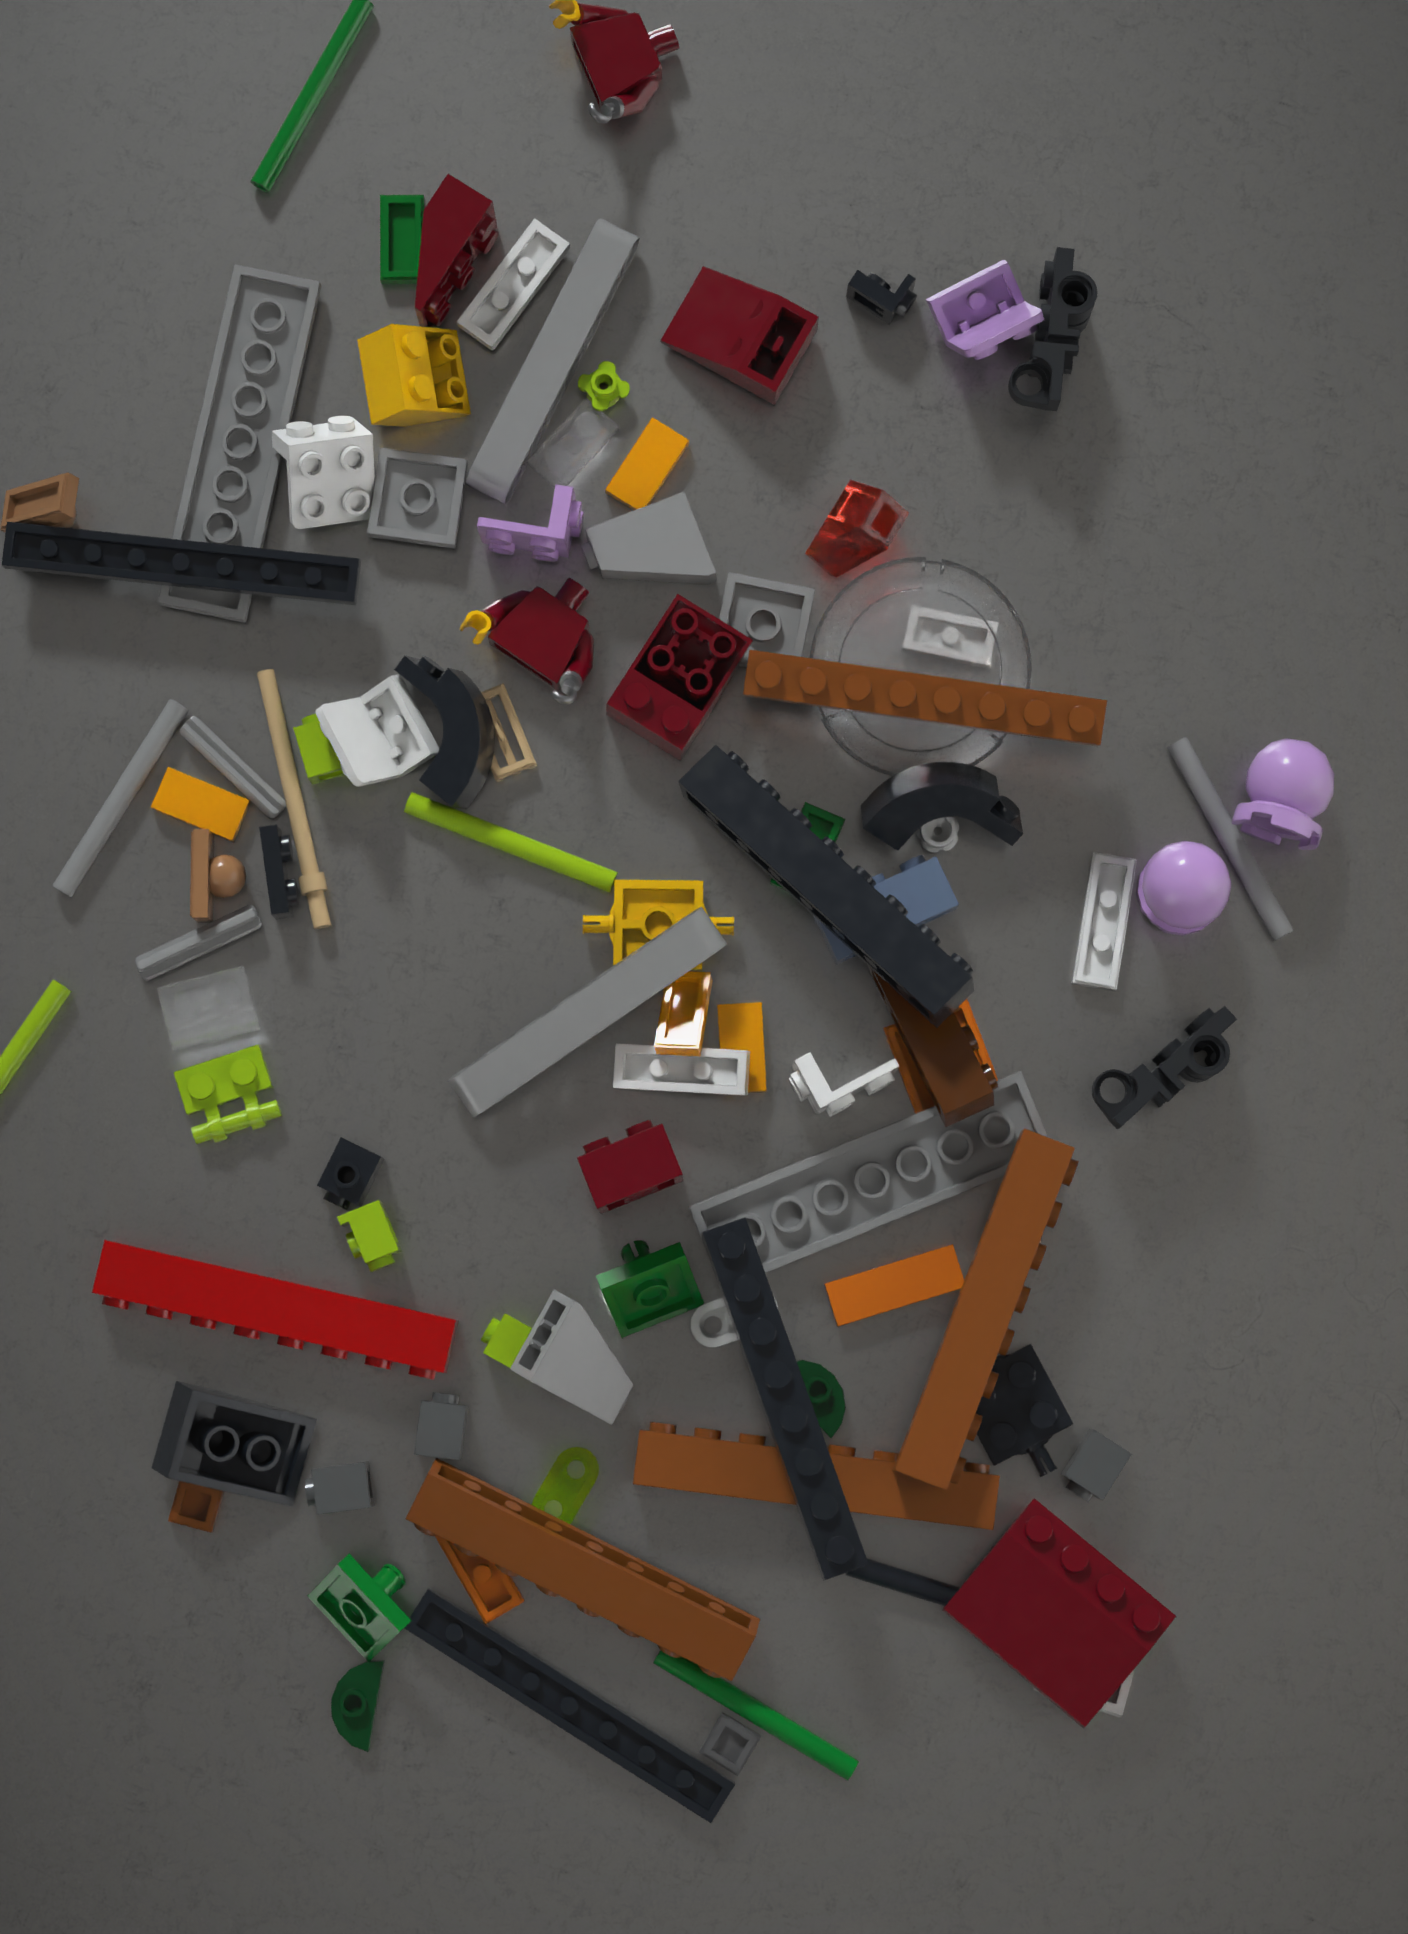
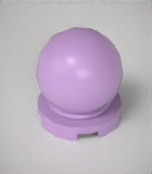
(1287, 789)
(1183, 887)

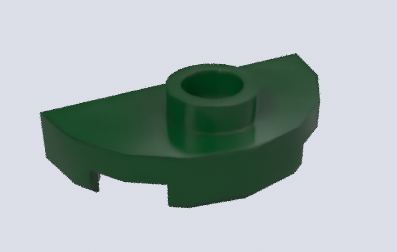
(825, 1395)
(356, 1703)

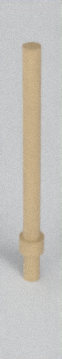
(312, 881)

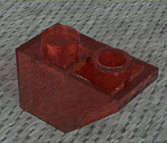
(856, 528)

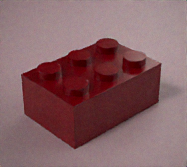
(629, 1167)

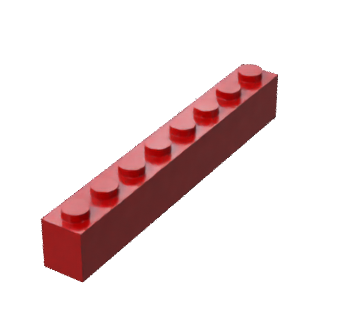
(274, 1307)

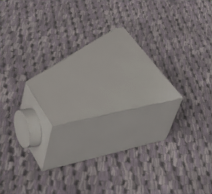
(651, 545)
(573, 1360)

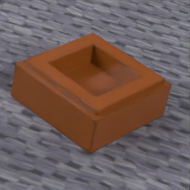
(196, 1506)

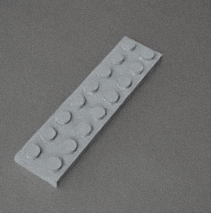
(245, 399)
(874, 1178)

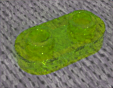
(565, 1489)

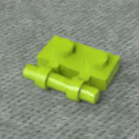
(223, 1081)

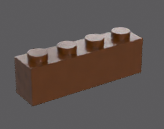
(942, 1058)

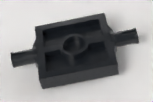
(1021, 1411)

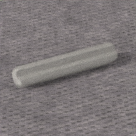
(233, 767)
(198, 942)

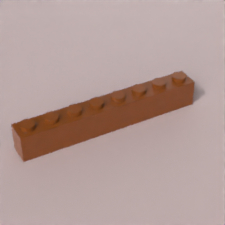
(925, 698)
(984, 1310)
(755, 1472)
(583, 1570)

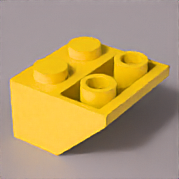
(413, 375)

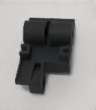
(1059, 331)
(1174, 1059)

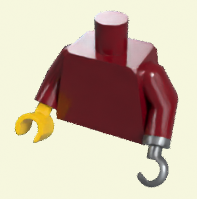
(616, 56)
(541, 635)

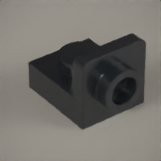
(874, 295)

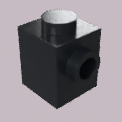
(349, 1174)

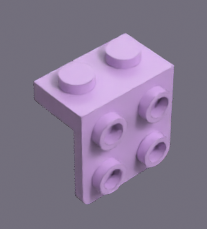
(983, 312)
(543, 542)

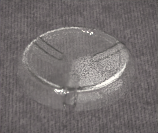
(922, 622)

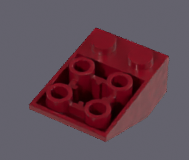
(454, 232)
(741, 332)
(678, 677)

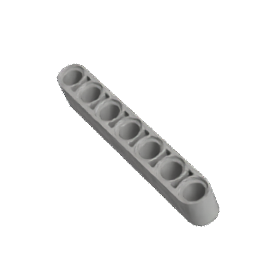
(552, 361)
(587, 1012)

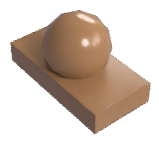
(43, 502)
(211, 875)

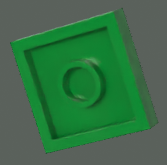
(649, 1287)
(362, 1604)

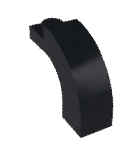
(467, 730)
(935, 792)

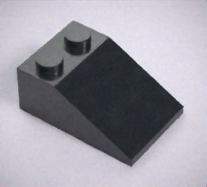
(233, 1444)

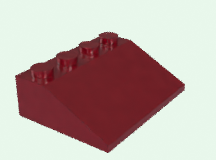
(1059, 1613)

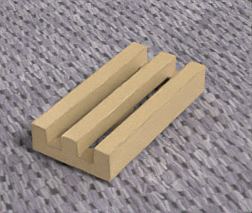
(513, 767)

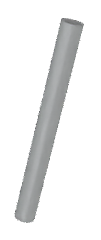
(120, 797)
(1230, 838)

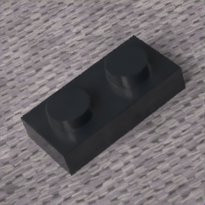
(281, 890)

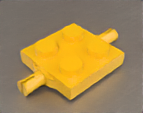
(646, 910)

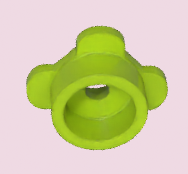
(608, 397)

